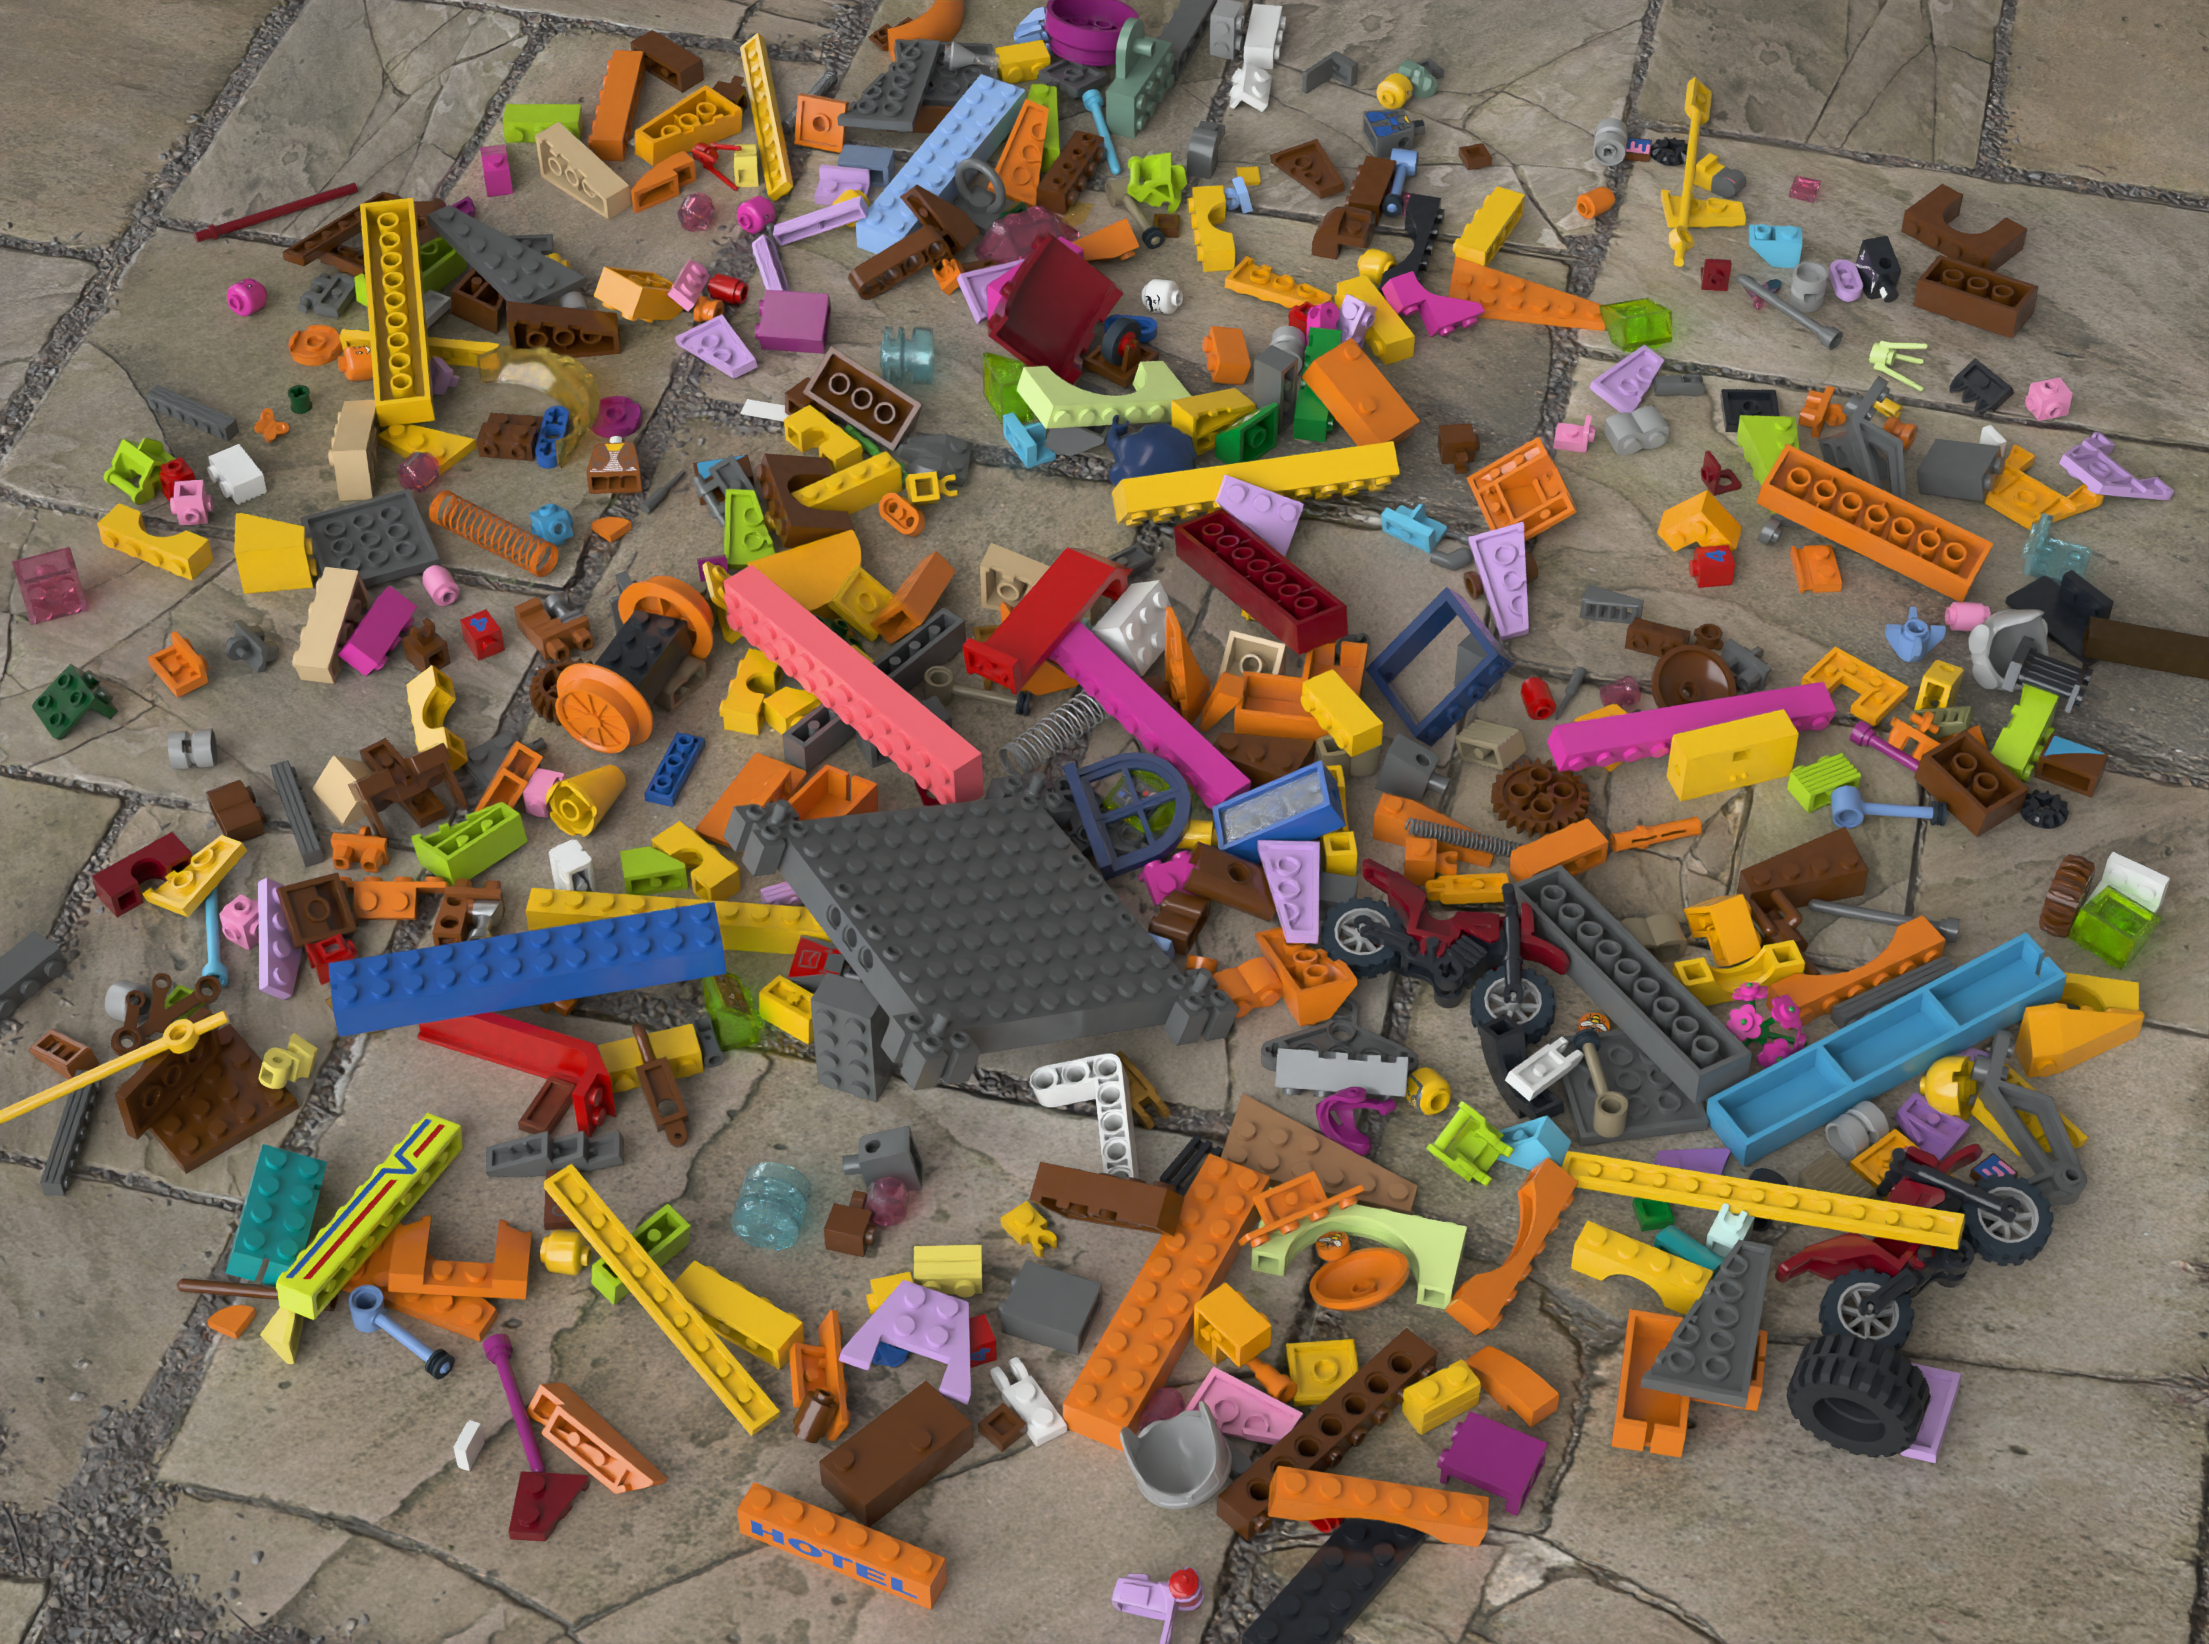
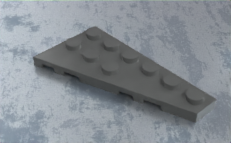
(897, 96)
(505, 263)
(1718, 1336)

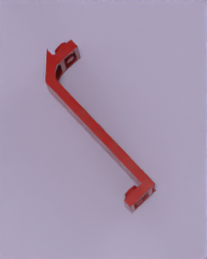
(1045, 617)
(532, 1052)

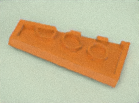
(1023, 154)

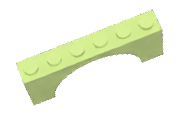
(1064, 405)
(1430, 1246)

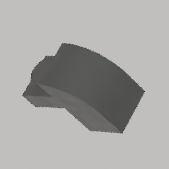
(1203, 149)

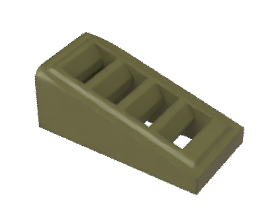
(1946, 720)

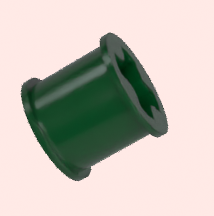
(300, 399)

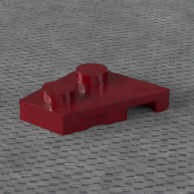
(542, 1502)

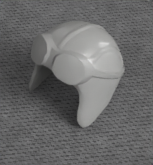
(1997, 640)
(1179, 1459)

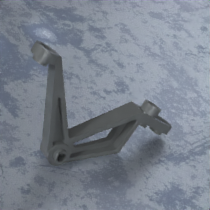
(1860, 434)
(2059, 1180)

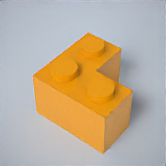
(1699, 520)
(1727, 926)
(1229, 1327)

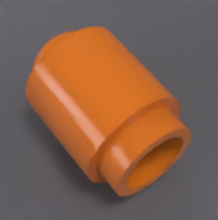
(1595, 202)

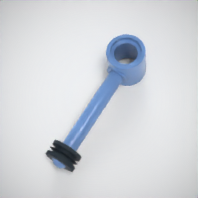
(1405, 166)
(1849, 809)
(369, 1320)

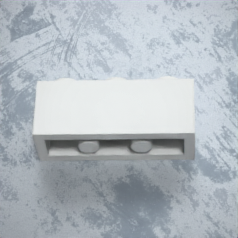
(1264, 36)

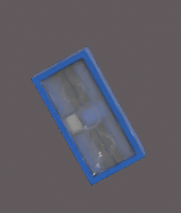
(1286, 809)

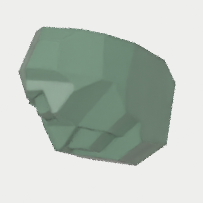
(1422, 81)

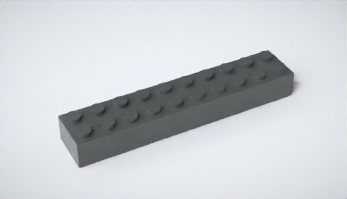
(1634, 987)

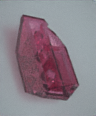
(1011, 236)

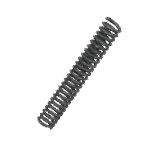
(822, 91)
(1479, 844)

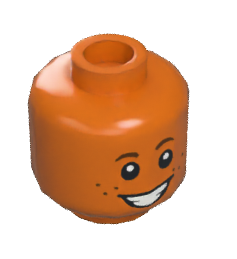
(356, 363)

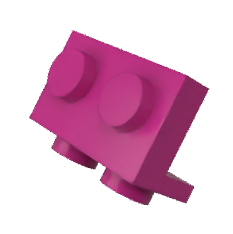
(1165, 877)

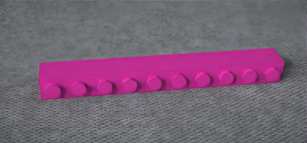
(1148, 716)
(1651, 731)

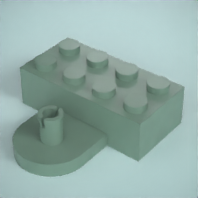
(1140, 79)

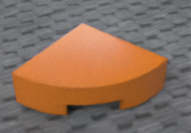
(611, 527)
(232, 1320)

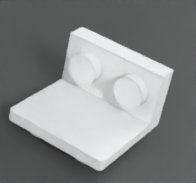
(2134, 881)

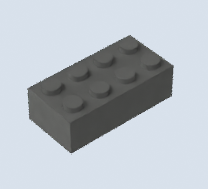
(849, 1037)

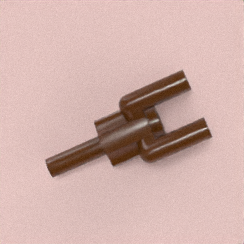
(1782, 929)

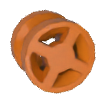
(706, 309)

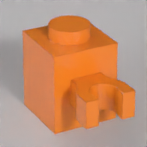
(1423, 861)

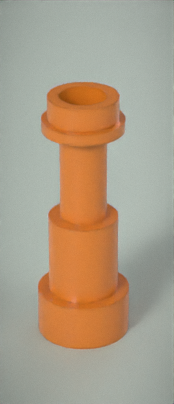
(1277, 1385)

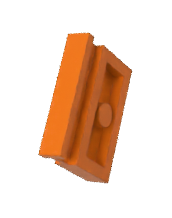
(1816, 569)

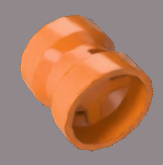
(1904, 432)

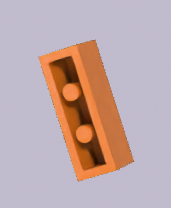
(1574, 848)

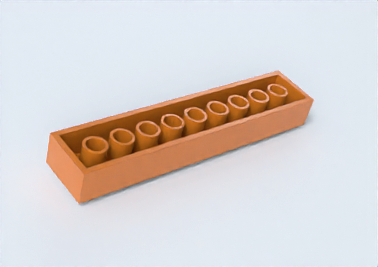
(1159, 1308)

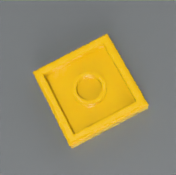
(860, 601)
(1320, 1368)

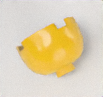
(1949, 1086)

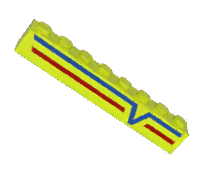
(369, 1216)

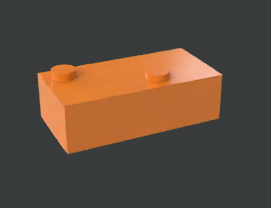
(1360, 396)

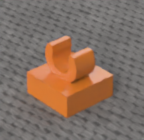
(948, 275)

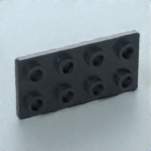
(2065, 608)

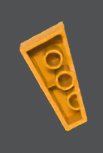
(695, 119)

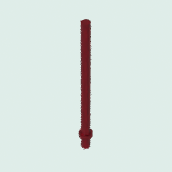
(212, 232)

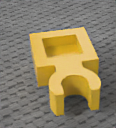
(1028, 1226)

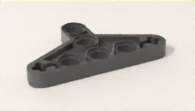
(1116, 831)
(1322, 1039)

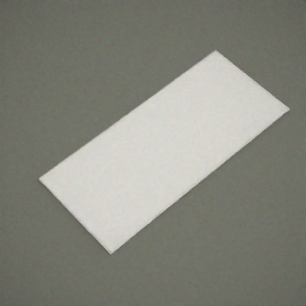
(764, 410)

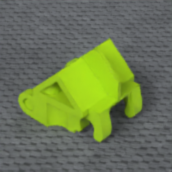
(1161, 180)
(135, 460)
(1473, 1148)

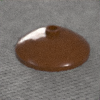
(1693, 670)

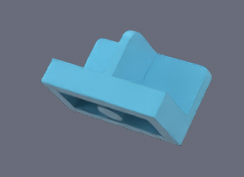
(1027, 441)
(1413, 527)

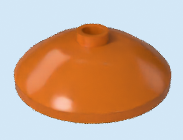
(1360, 1279)

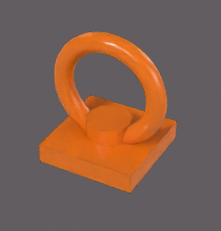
(818, 122)

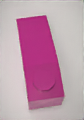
(496, 170)

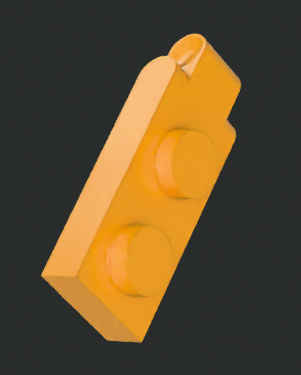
(1467, 888)

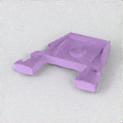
(2106, 477)
(923, 1324)

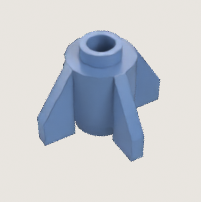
(1033, 29)
(1913, 638)

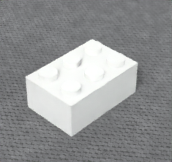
(1136, 625)

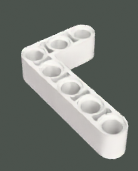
(1103, 1088)

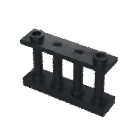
(2047, 674)

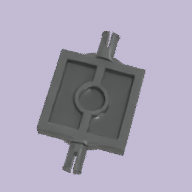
(1073, 77)
(487, 757)

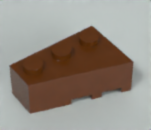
(477, 302)

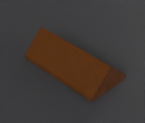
(863, 399)

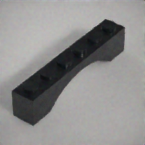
(1421, 224)

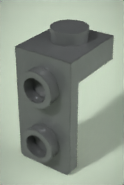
(1333, 66)

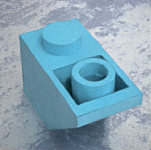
(1777, 244)

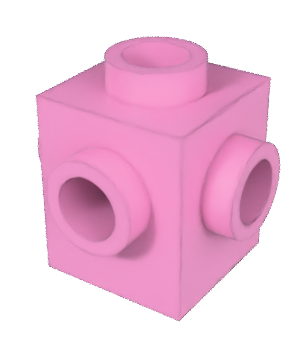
(2048, 399)
(191, 502)
(241, 922)

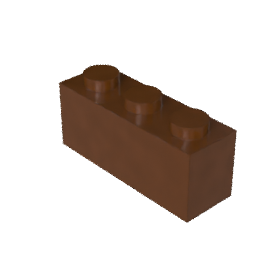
(669, 61)
(1372, 185)

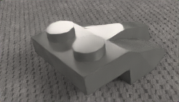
(937, 453)

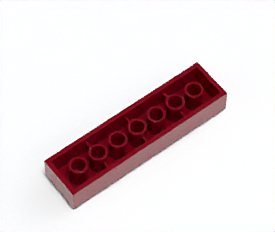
(1261, 581)

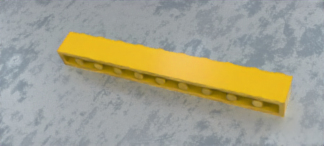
(741, 924)

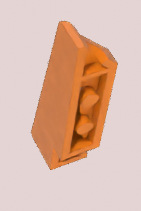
(591, 1440)

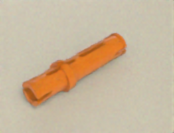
(1645, 836)

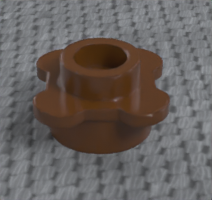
(1709, 636)

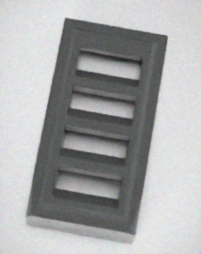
(1601, 605)

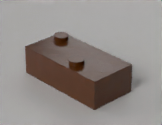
(1976, 296)
(896, 1454)

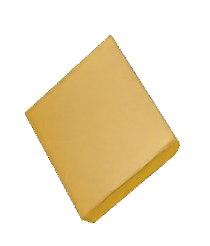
(1249, 174)

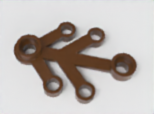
(159, 1018)

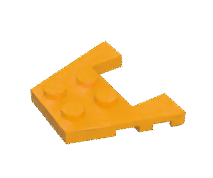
(2026, 499)

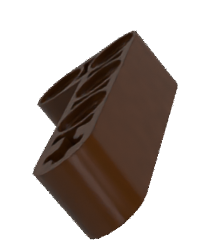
(899, 262)

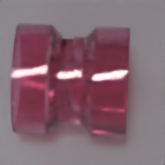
(1622, 693)

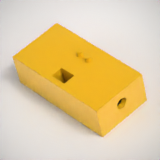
(1732, 755)

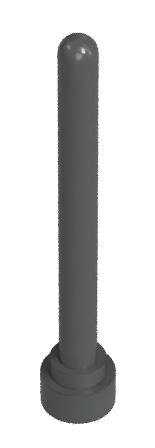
(1829, 336)
(1947, 928)

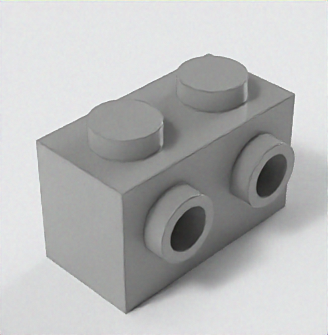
(1226, 29)

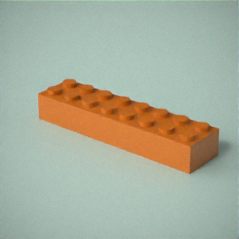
(1874, 523)

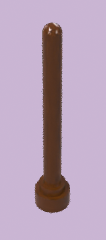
(236, 1289)

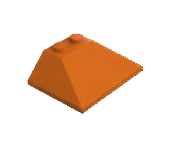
(1523, 489)

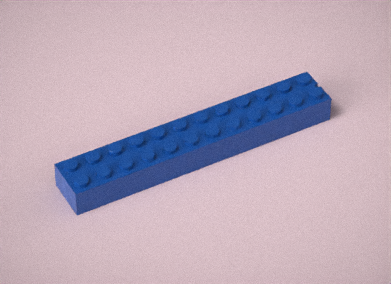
(526, 969)

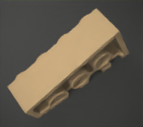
(580, 172)
(1011, 576)
(330, 624)

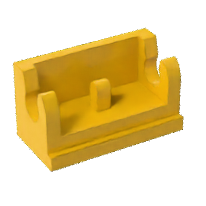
(787, 1008)

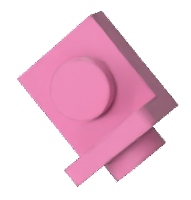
(1574, 437)

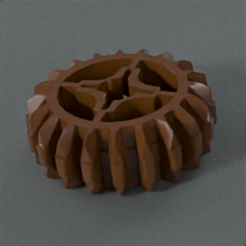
(544, 689)
(2066, 895)

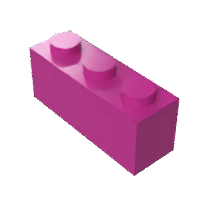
(378, 631)

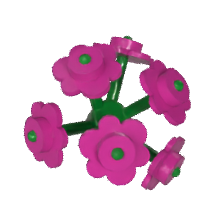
(1750, 1027)

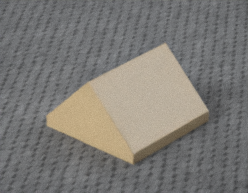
(1253, 655)
(334, 792)

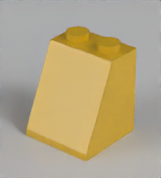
(273, 555)

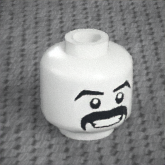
(1161, 296)

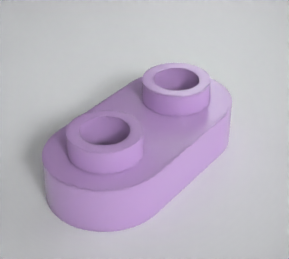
(1845, 280)

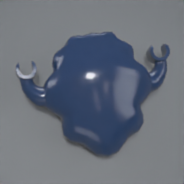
(1148, 452)

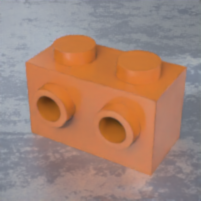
(1226, 355)

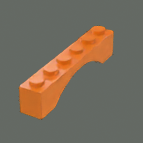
(1815, 995)
(1541, 1199)
(1321, 1495)

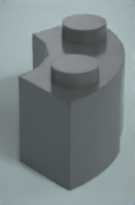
(1839, 453)

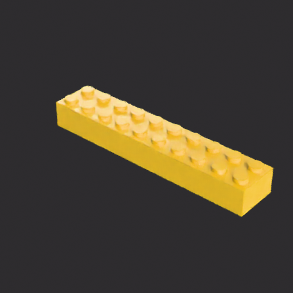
(397, 312)
(1291, 476)

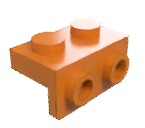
(180, 666)

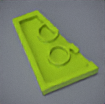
(745, 529)

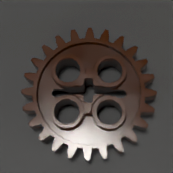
(1539, 798)

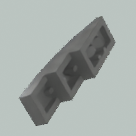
(541, 1152)

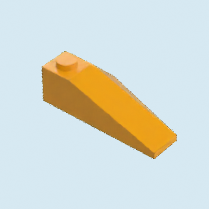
(2061, 1037)

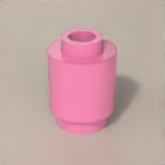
(440, 585)
(1966, 615)

